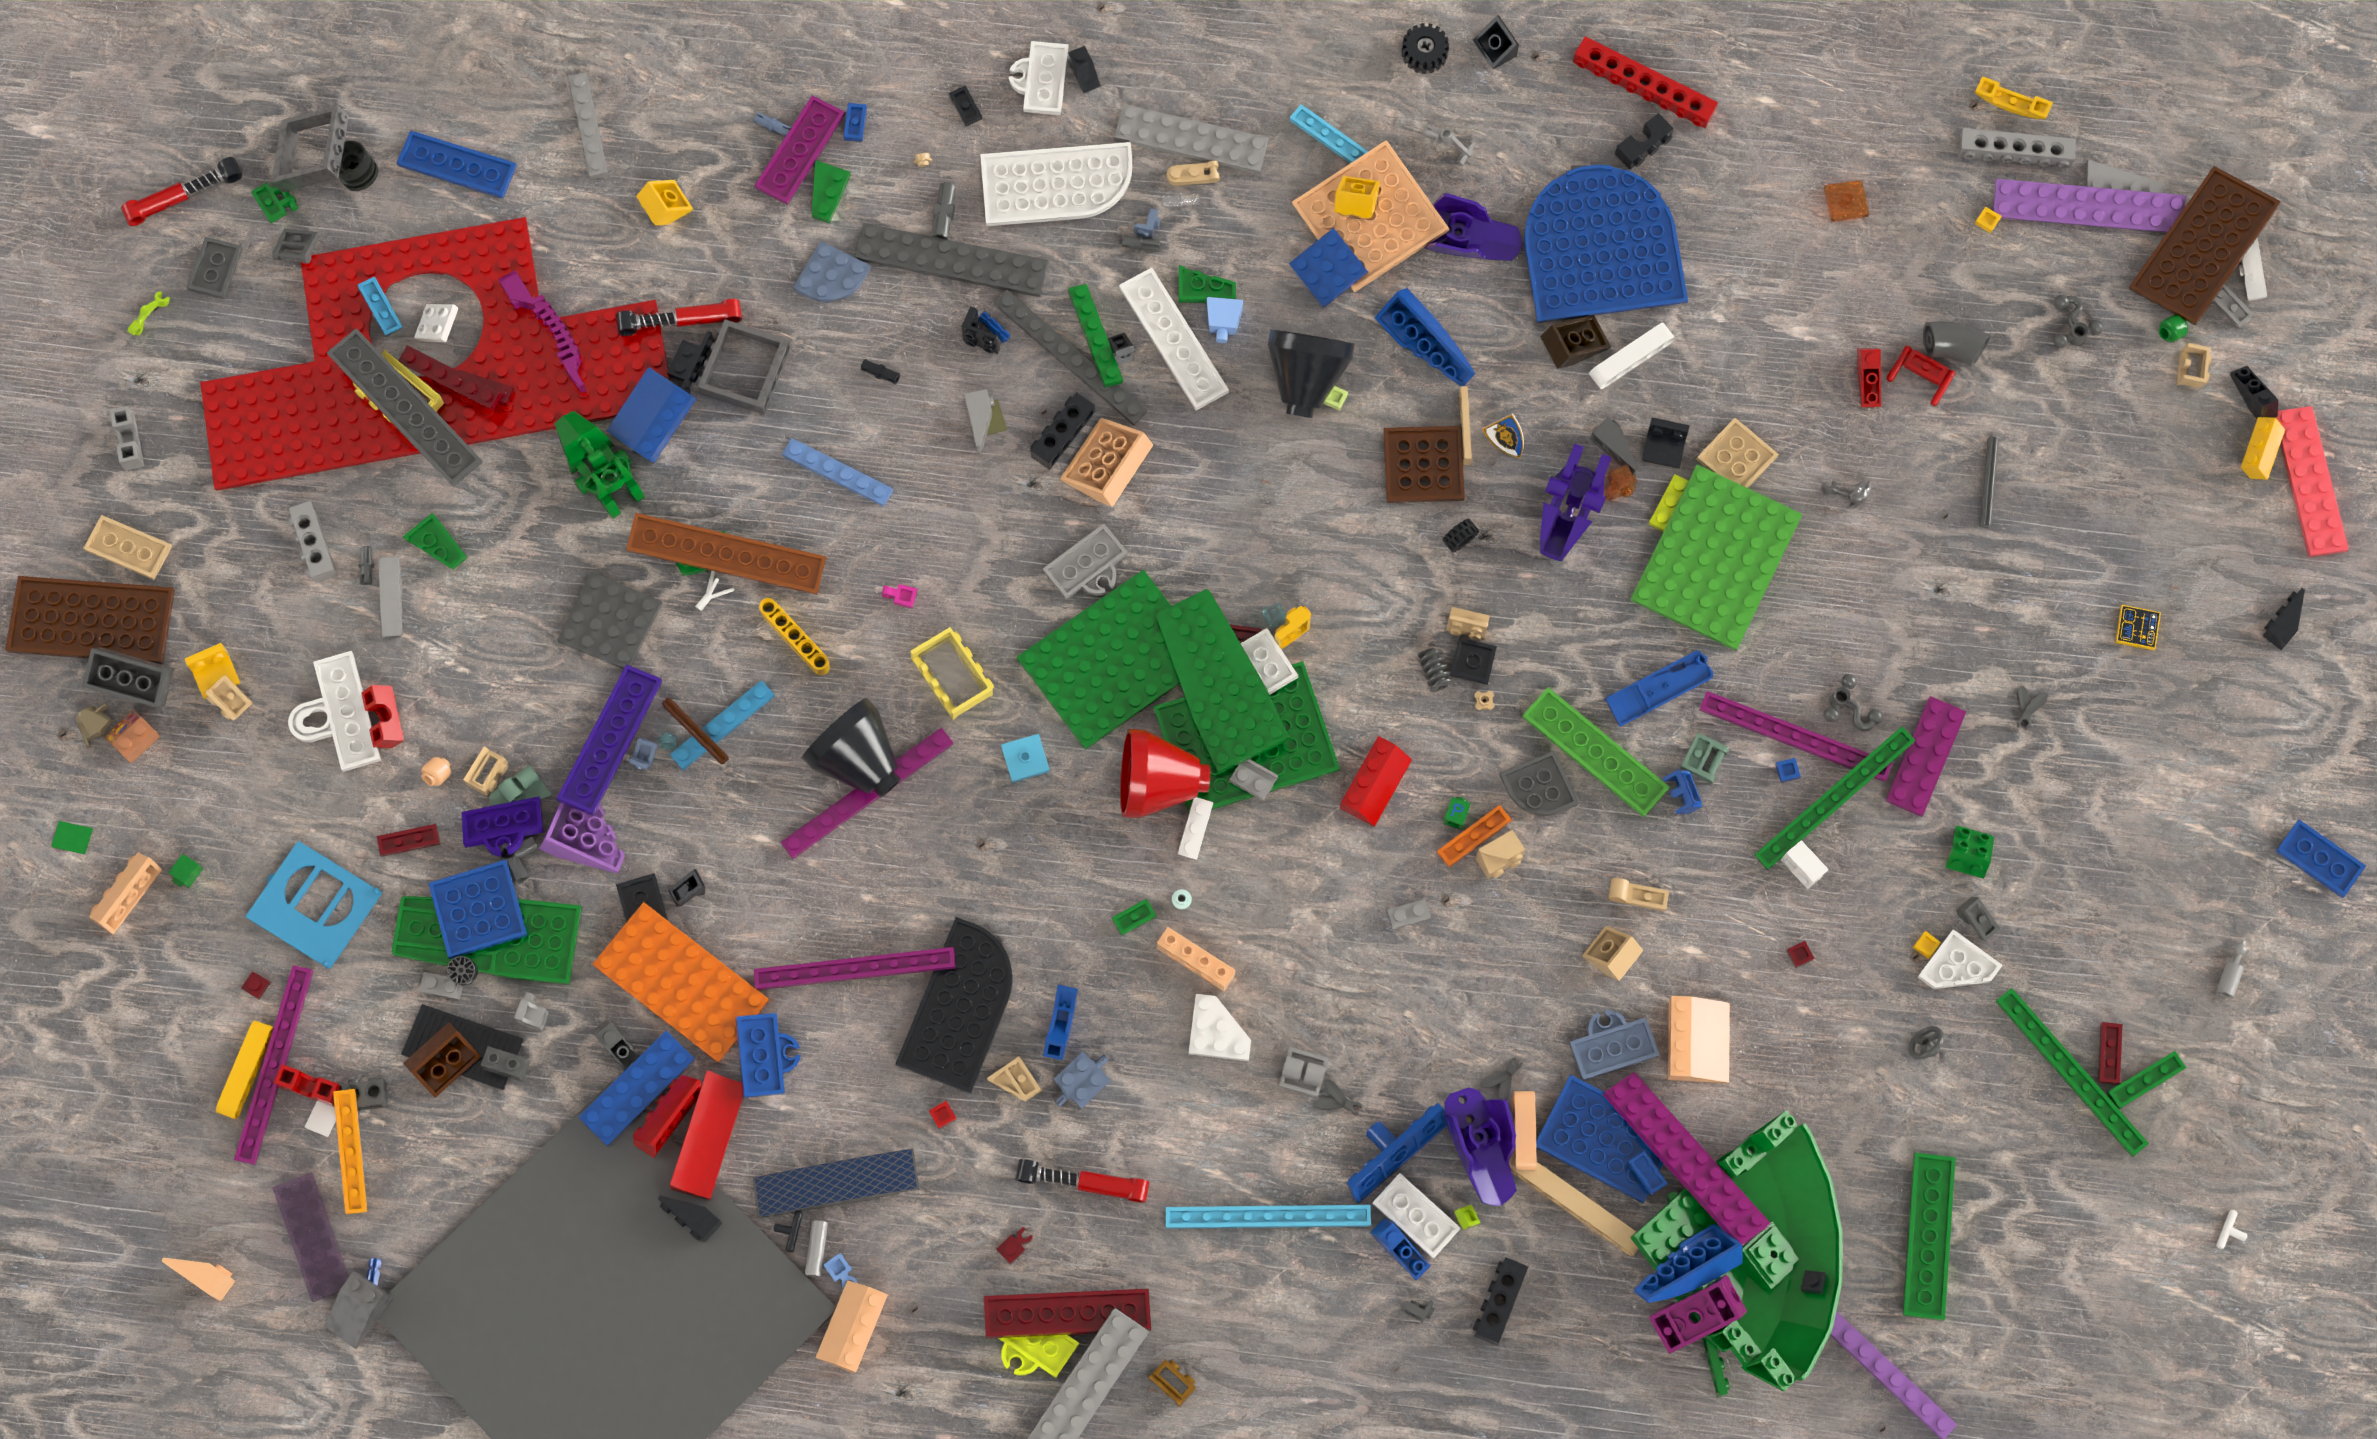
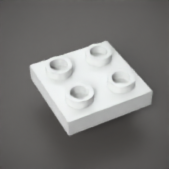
(436, 323)

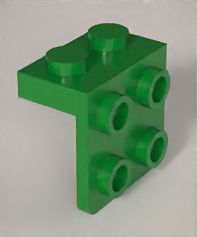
(1970, 852)

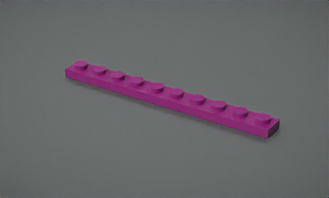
(1786, 732)
(858, 800)
(854, 968)
(276, 1054)

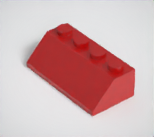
(1375, 781)
(668, 1115)

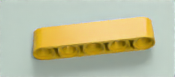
(790, 628)
(244, 1070)

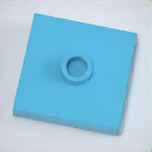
(1025, 758)

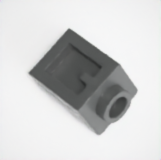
(1414, 1310)

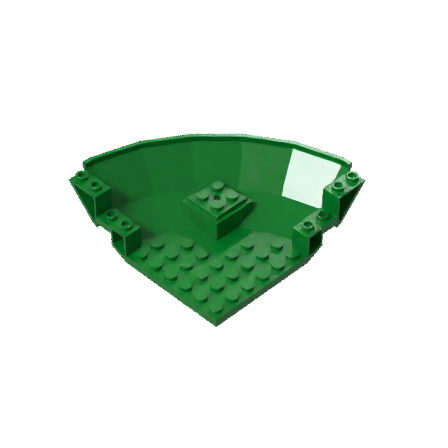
(1798, 1198)

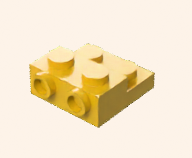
(1296, 624)

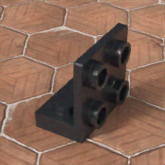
(975, 336)
(1665, 442)

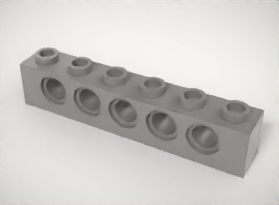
(2024, 142)

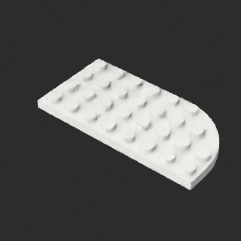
(1054, 183)

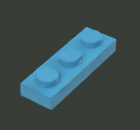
(379, 306)

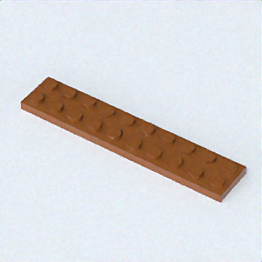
(726, 553)

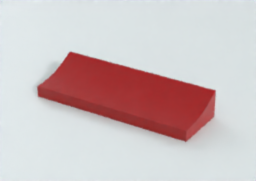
(707, 1136)

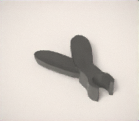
(2029, 707)
(1502, 1077)
(1338, 1100)

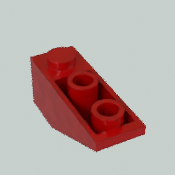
(1869, 376)

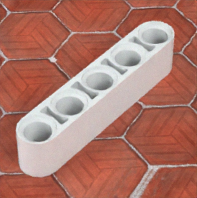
(1632, 355)

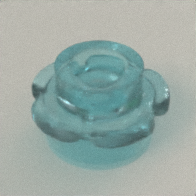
(667, 741)

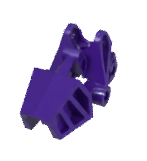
(1563, 530)

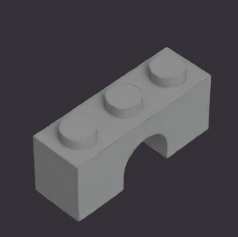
(129, 445)

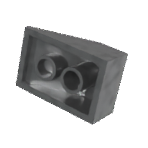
(357, 1309)

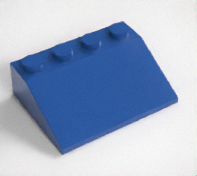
(651, 415)

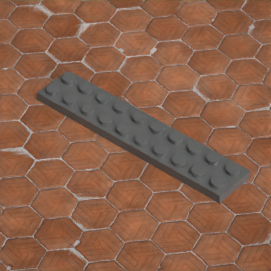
(952, 260)
(404, 407)

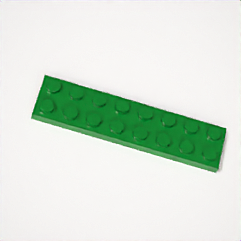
(1929, 1236)

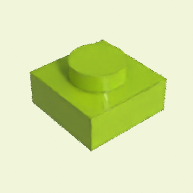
(1467, 1217)

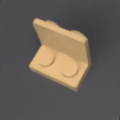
(1467, 623)

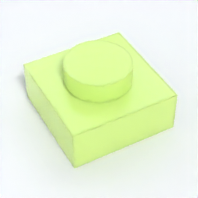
(1336, 398)

